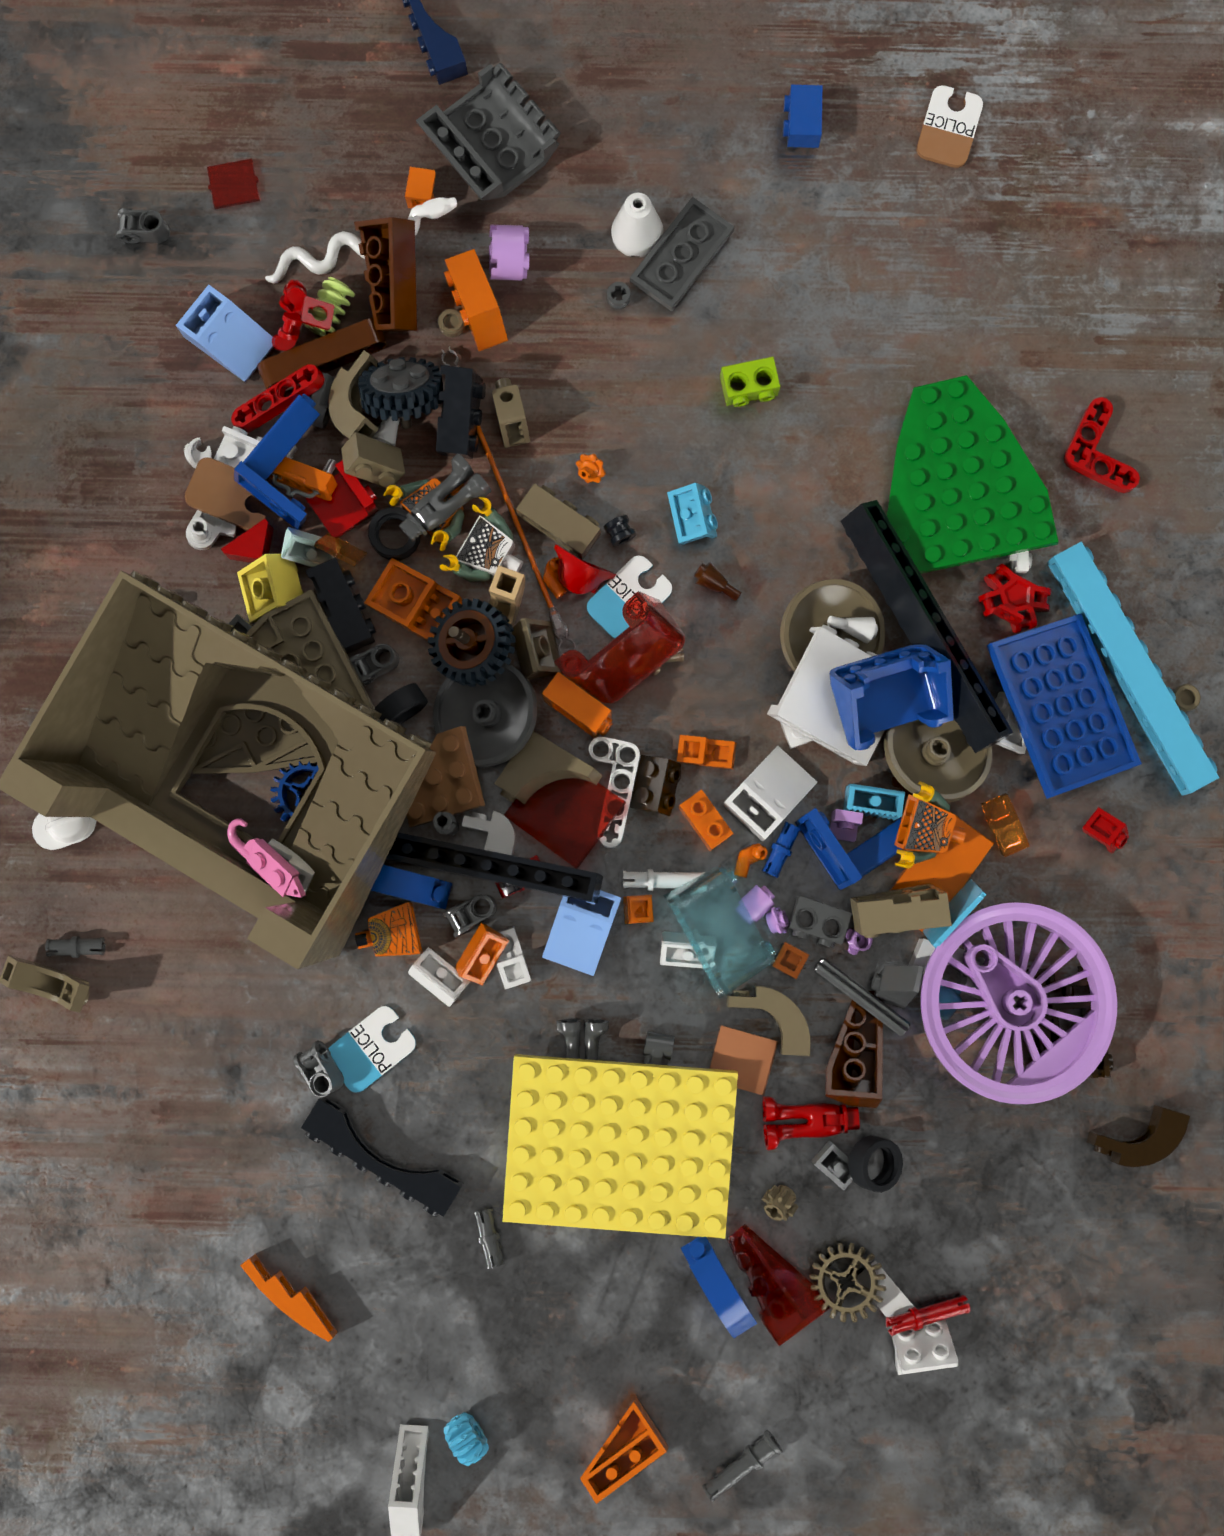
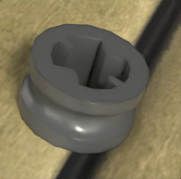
(614, 303)

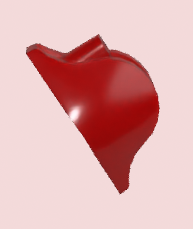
(578, 574)

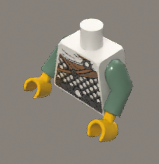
(485, 548)

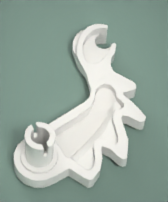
(204, 528)

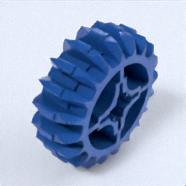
(286, 783)

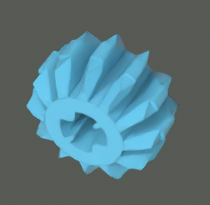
(466, 1439)

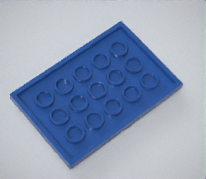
(1063, 705)

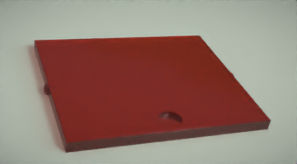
(567, 816)

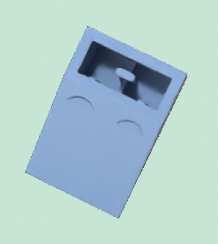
(225, 333)
(581, 932)

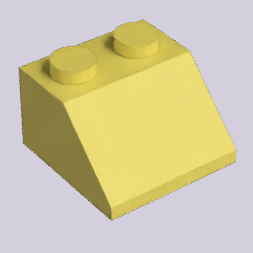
(268, 584)

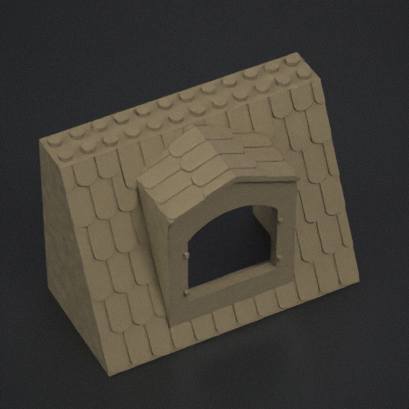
(137, 719)

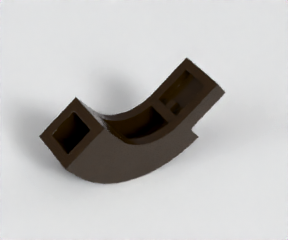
(1156, 1143)

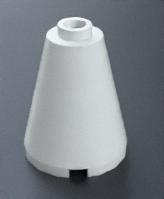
(636, 226)

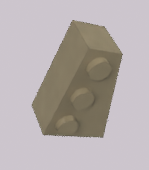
(900, 910)

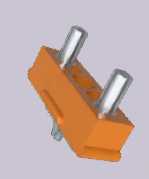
(304, 478)

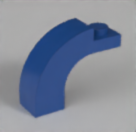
(412, 887)
(718, 1286)

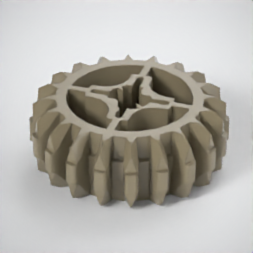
(857, 1260)

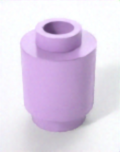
(758, 902)

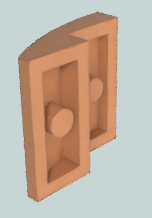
(748, 1055)

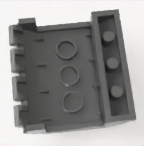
(493, 134)

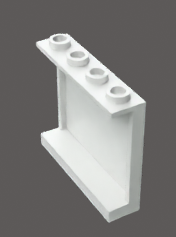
(809, 699)

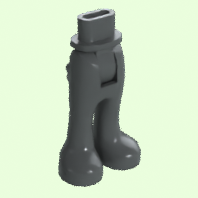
(433, 511)
(592, 1029)

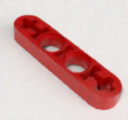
(276, 395)

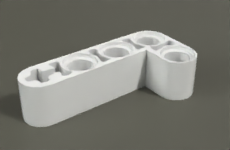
(619, 768)

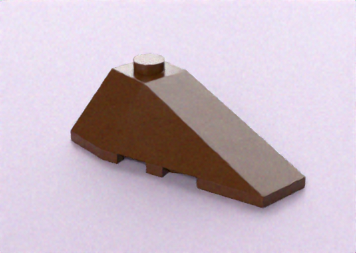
(856, 1061)

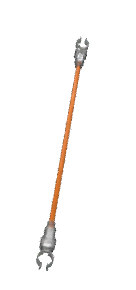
(559, 627)

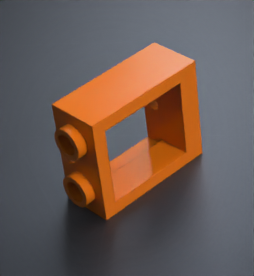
(578, 706)

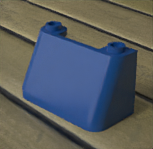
(892, 692)

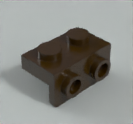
(656, 785)

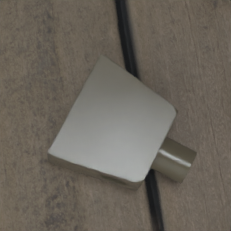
(510, 413)

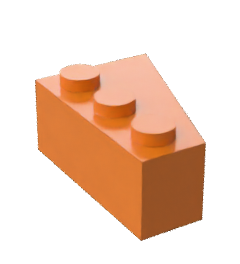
(476, 299)
(625, 1453)

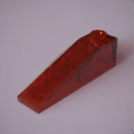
(779, 1288)

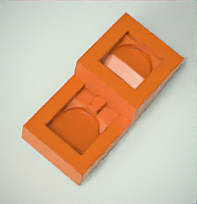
(706, 752)

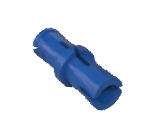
(781, 849)

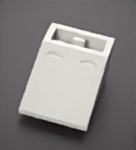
(770, 793)

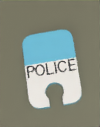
(608, 602)
(364, 1052)

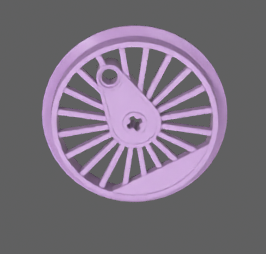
(998, 981)

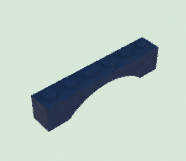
(442, 48)

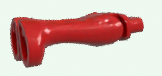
(822, 1118)

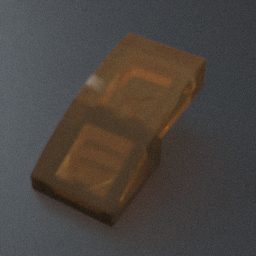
(1005, 825)

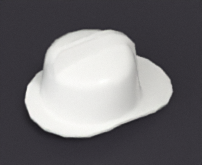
(60, 832)

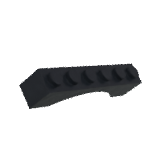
(333, 1126)

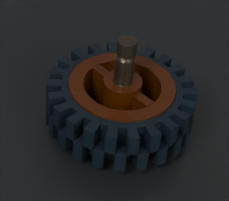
(471, 642)

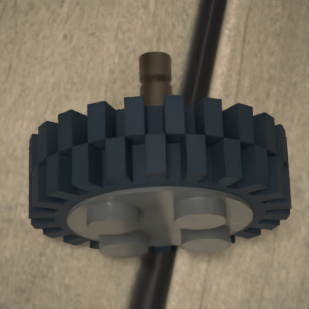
(400, 389)

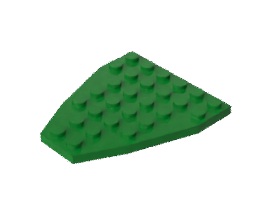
(964, 482)

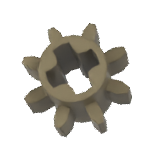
(780, 1202)

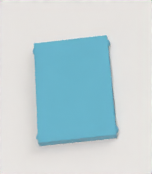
(960, 908)

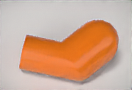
(551, 578)
(749, 856)

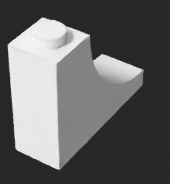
(407, 1483)

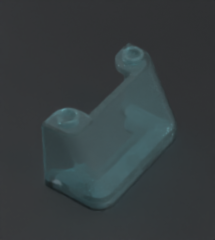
(720, 929)

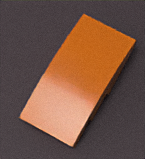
(410, 598)
(950, 869)

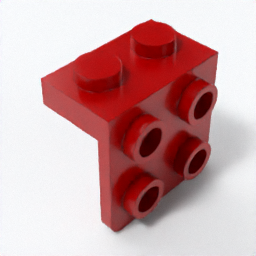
(349, 504)

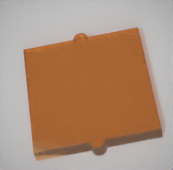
(340, 549)

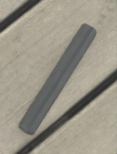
(862, 997)

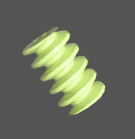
(333, 293)

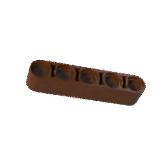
(324, 352)

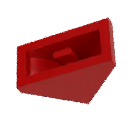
(251, 543)

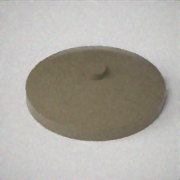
(814, 606)
(936, 758)

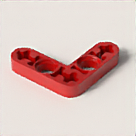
(1091, 456)

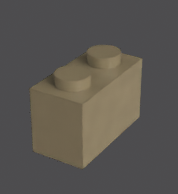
(372, 460)

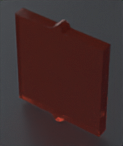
(233, 183)

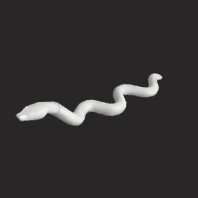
(430, 209)

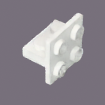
(924, 1349)

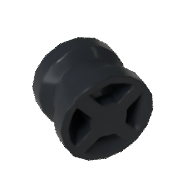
(620, 530)

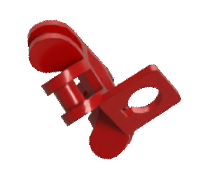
(297, 304)
(1016, 597)

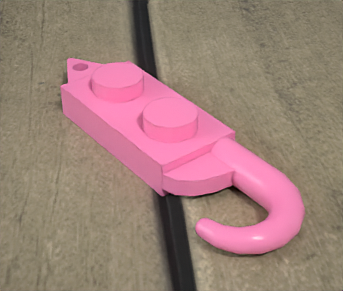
(266, 862)

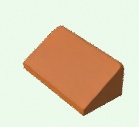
(481, 954)

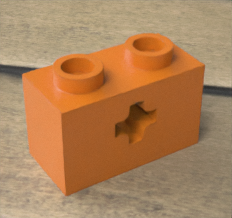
(705, 820)

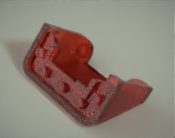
(631, 655)

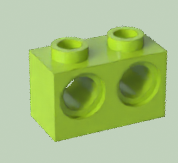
(747, 375)

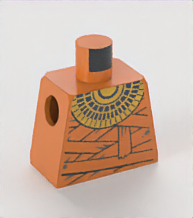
(392, 932)

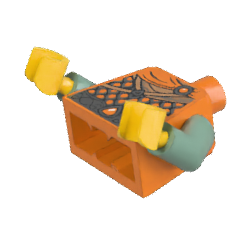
(413, 492)
(926, 827)

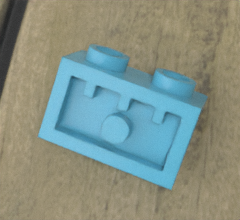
(692, 513)

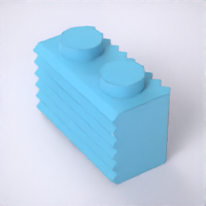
(874, 801)

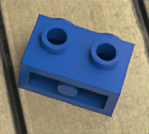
(804, 116)

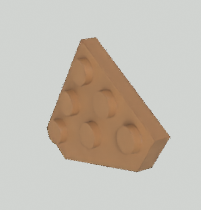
(450, 780)

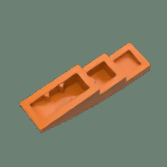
(298, 1306)

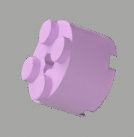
(508, 252)

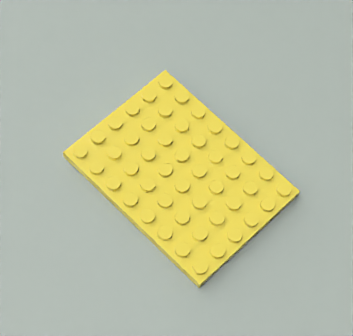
(619, 1146)

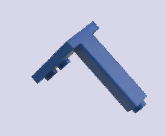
(270, 452)
(849, 867)

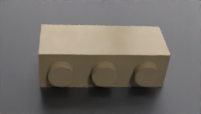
(559, 520)

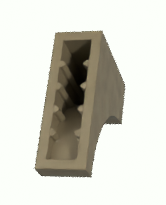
(539, 765)

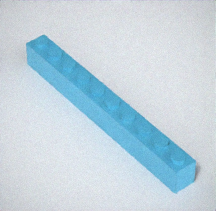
(1133, 669)

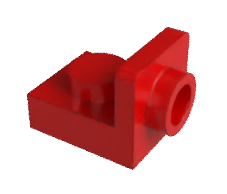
(1107, 830)

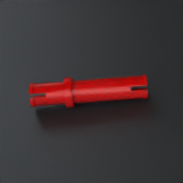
(917, 1318)

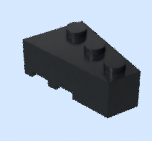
(460, 412)
(342, 604)

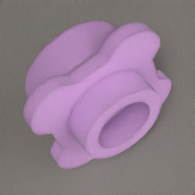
(777, 920)
(854, 947)

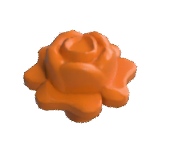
(590, 468)

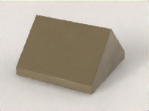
(536, 648)

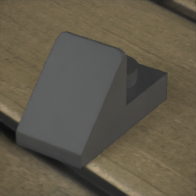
(833, 1164)

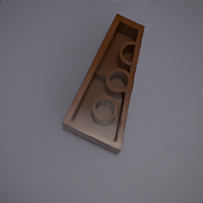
(390, 271)

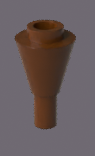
(711, 578)

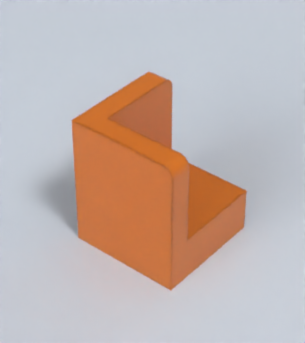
(419, 186)

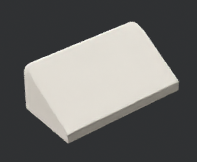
(677, 951)
(438, 977)

